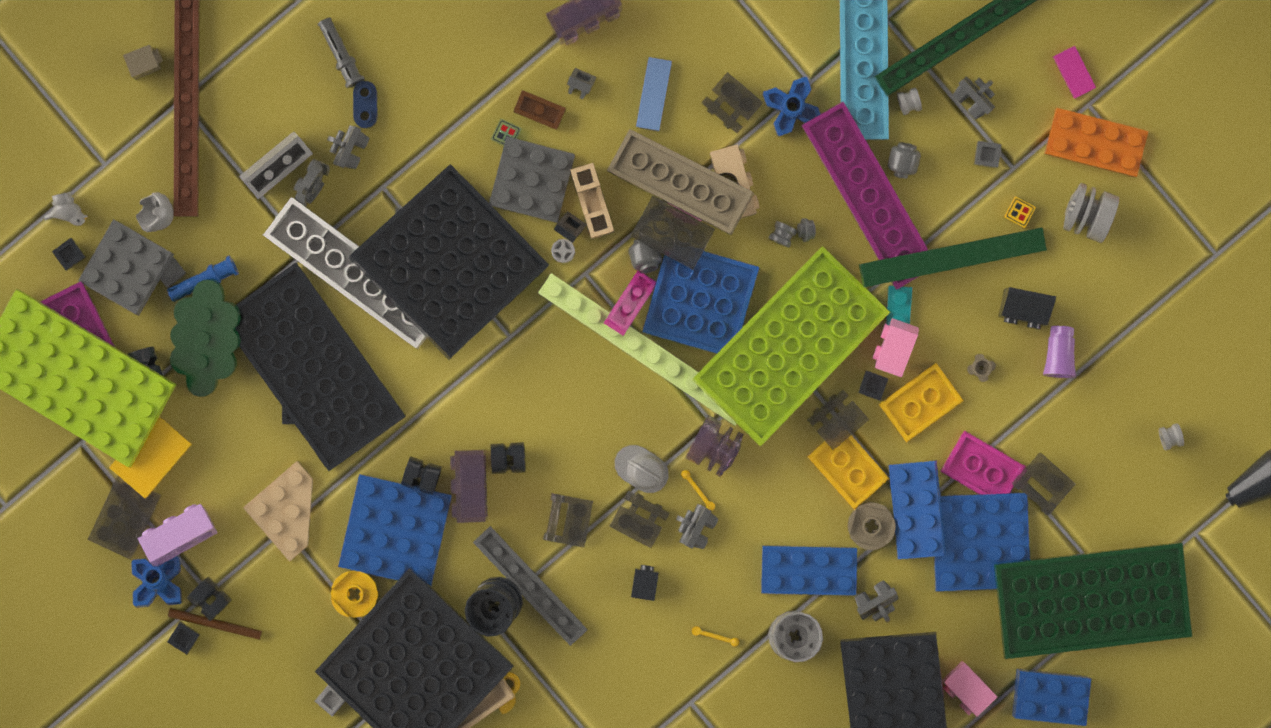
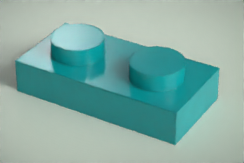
(899, 304)

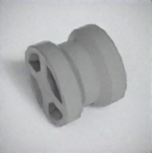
(909, 101)
(563, 251)
(1171, 436)

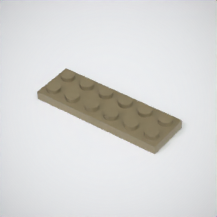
(680, 182)

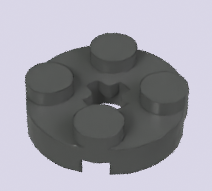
(312, 184)

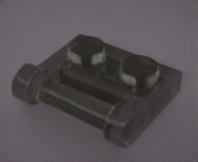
(1049, 477)
(576, 520)

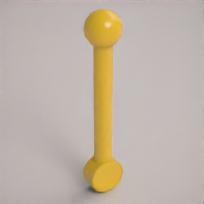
(686, 475)
(697, 630)

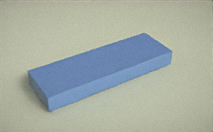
(653, 94)

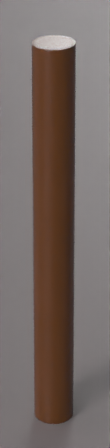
(216, 624)

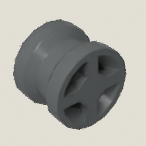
(782, 234)

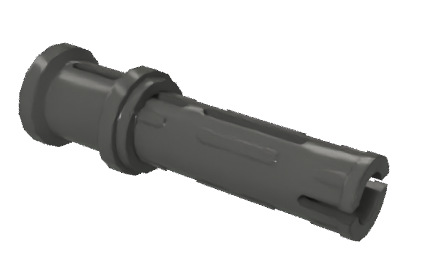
(345, 62)

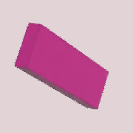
(630, 303)

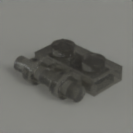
(737, 97)
(842, 424)
(636, 526)

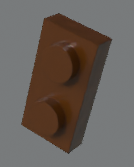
(539, 110)

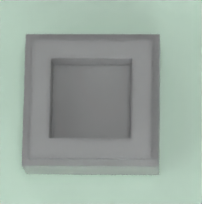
(329, 700)

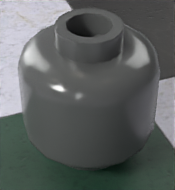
(904, 160)
(644, 257)

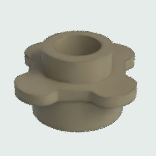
(981, 361)

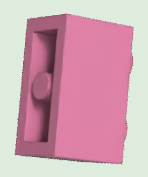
(896, 347)
(969, 689)

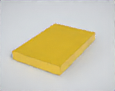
(920, 402)
(155, 459)
(849, 470)

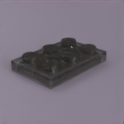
(672, 232)
(123, 519)

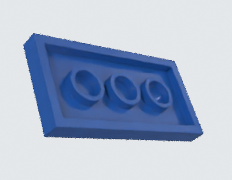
(917, 510)
(809, 570)

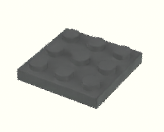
(532, 179)
(126, 267)

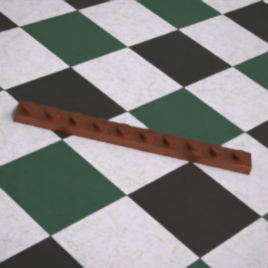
(186, 108)

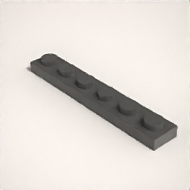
(530, 585)

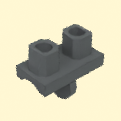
(968, 88)
(352, 137)
(693, 524)
(869, 607)

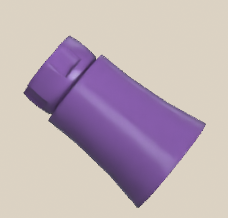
(1060, 353)

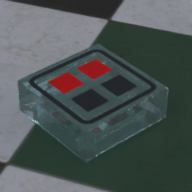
(505, 129)

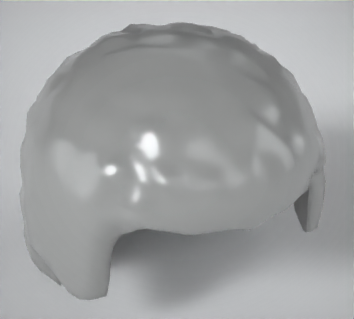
(156, 212)

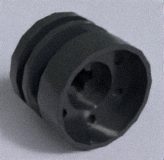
(493, 618)

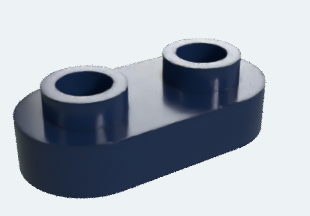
(365, 104)

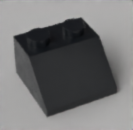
(1026, 307)

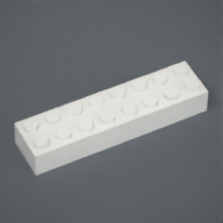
(327, 255)

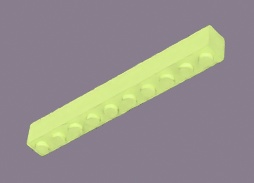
(632, 342)

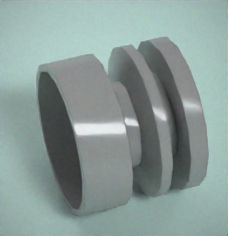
(1091, 213)
(807, 629)

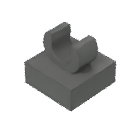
(581, 81)

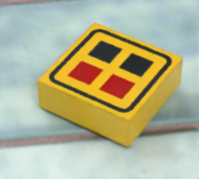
(1019, 212)

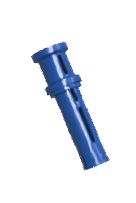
(216, 272)

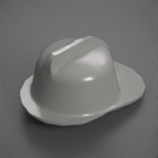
(641, 468)

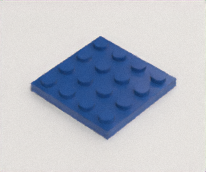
(701, 304)
(394, 529)
(978, 535)

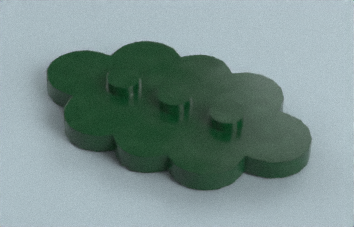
(205, 337)

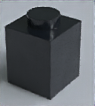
(645, 583)

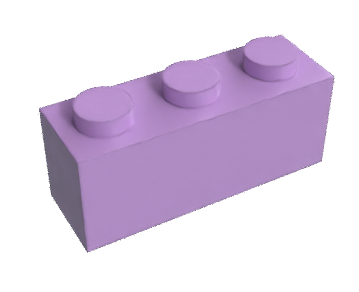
(177, 534)

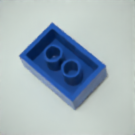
(1051, 697)

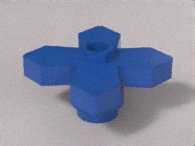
(779, 100)
(148, 590)

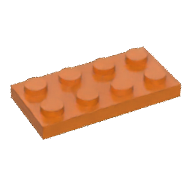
(1096, 142)

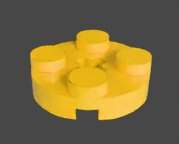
(354, 607)

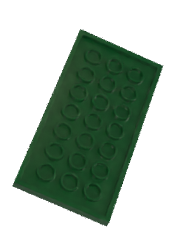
(1093, 600)

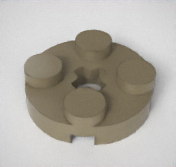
(878, 537)

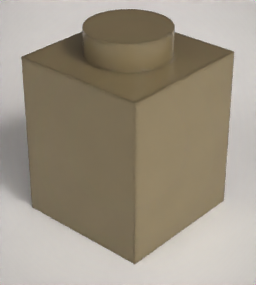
(143, 61)

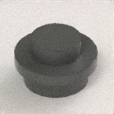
(806, 229)

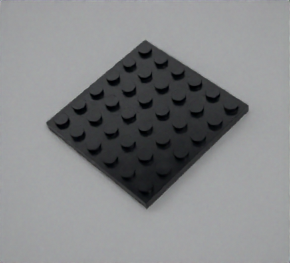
(449, 261)
(414, 661)

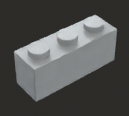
(276, 165)

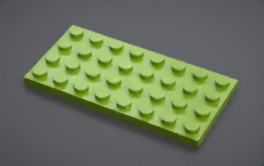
(791, 346)
(78, 379)

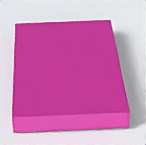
(981, 466)

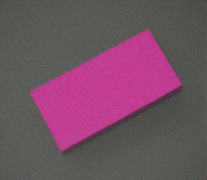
(1074, 72)

